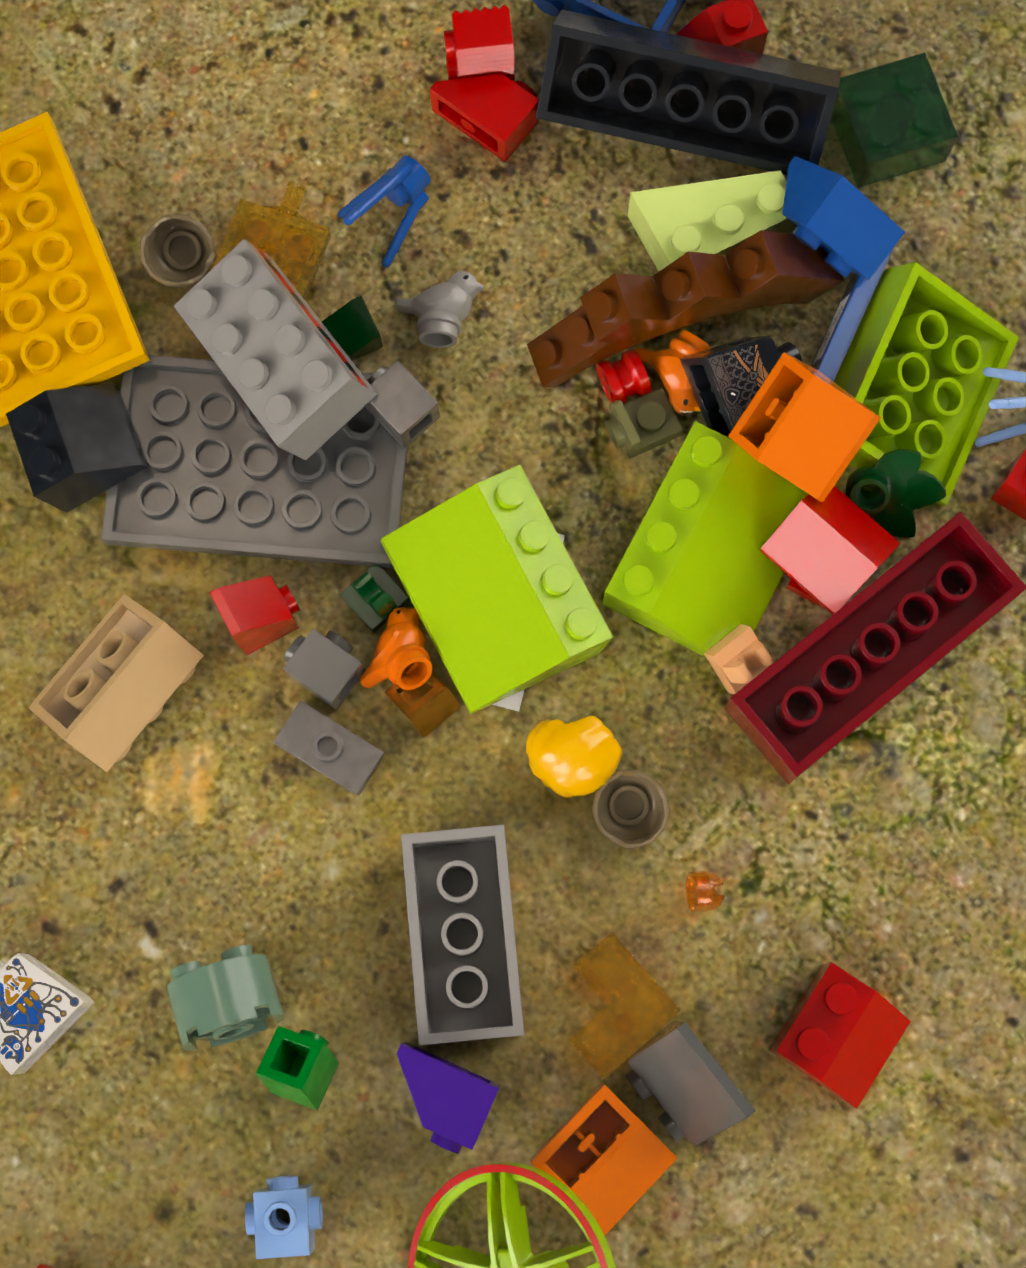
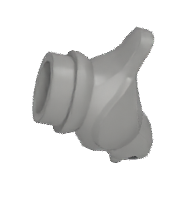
(442, 309)

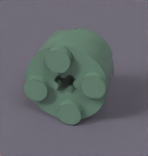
(223, 998)

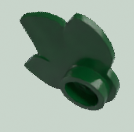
(899, 491)

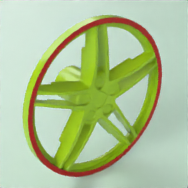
(505, 1223)

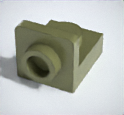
(643, 423)

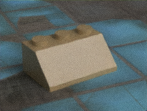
(116, 682)

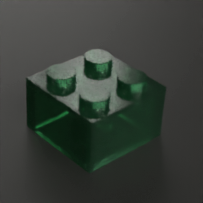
(892, 120)

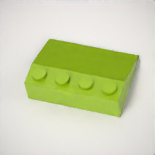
(921, 371)
(697, 551)
(496, 589)

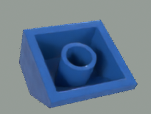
(837, 219)

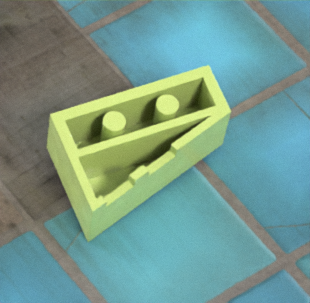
(708, 215)

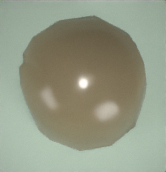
(177, 251)
(631, 809)

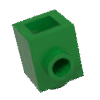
(298, 1066)

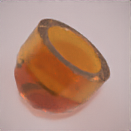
(702, 891)

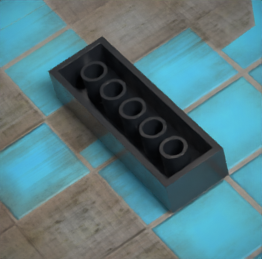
(685, 93)

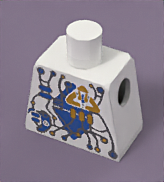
(34, 1010)

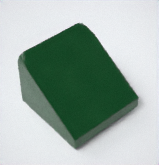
(354, 329)

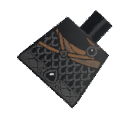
(730, 377)

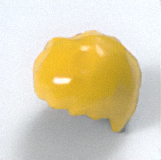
(573, 755)

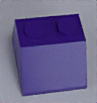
(447, 1097)

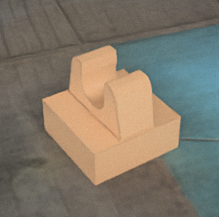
(738, 658)

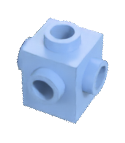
(272, 1235)

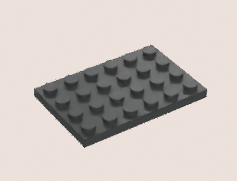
(230, 490)

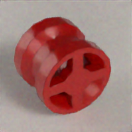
(624, 377)

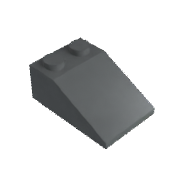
(687, 1085)

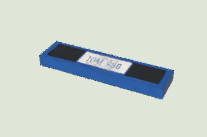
(845, 322)

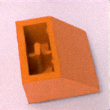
(804, 426)
(604, 1156)

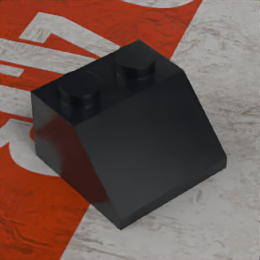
(75, 443)

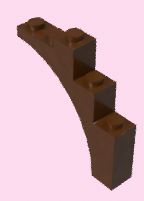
(694, 288)

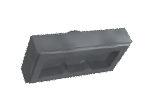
(329, 748)

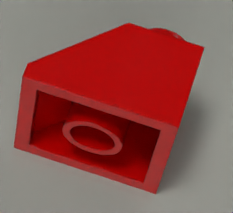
(840, 1033)

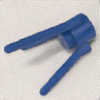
(400, 185)

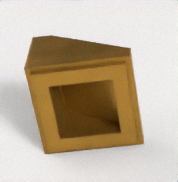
(426, 705)

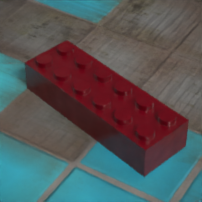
(874, 647)

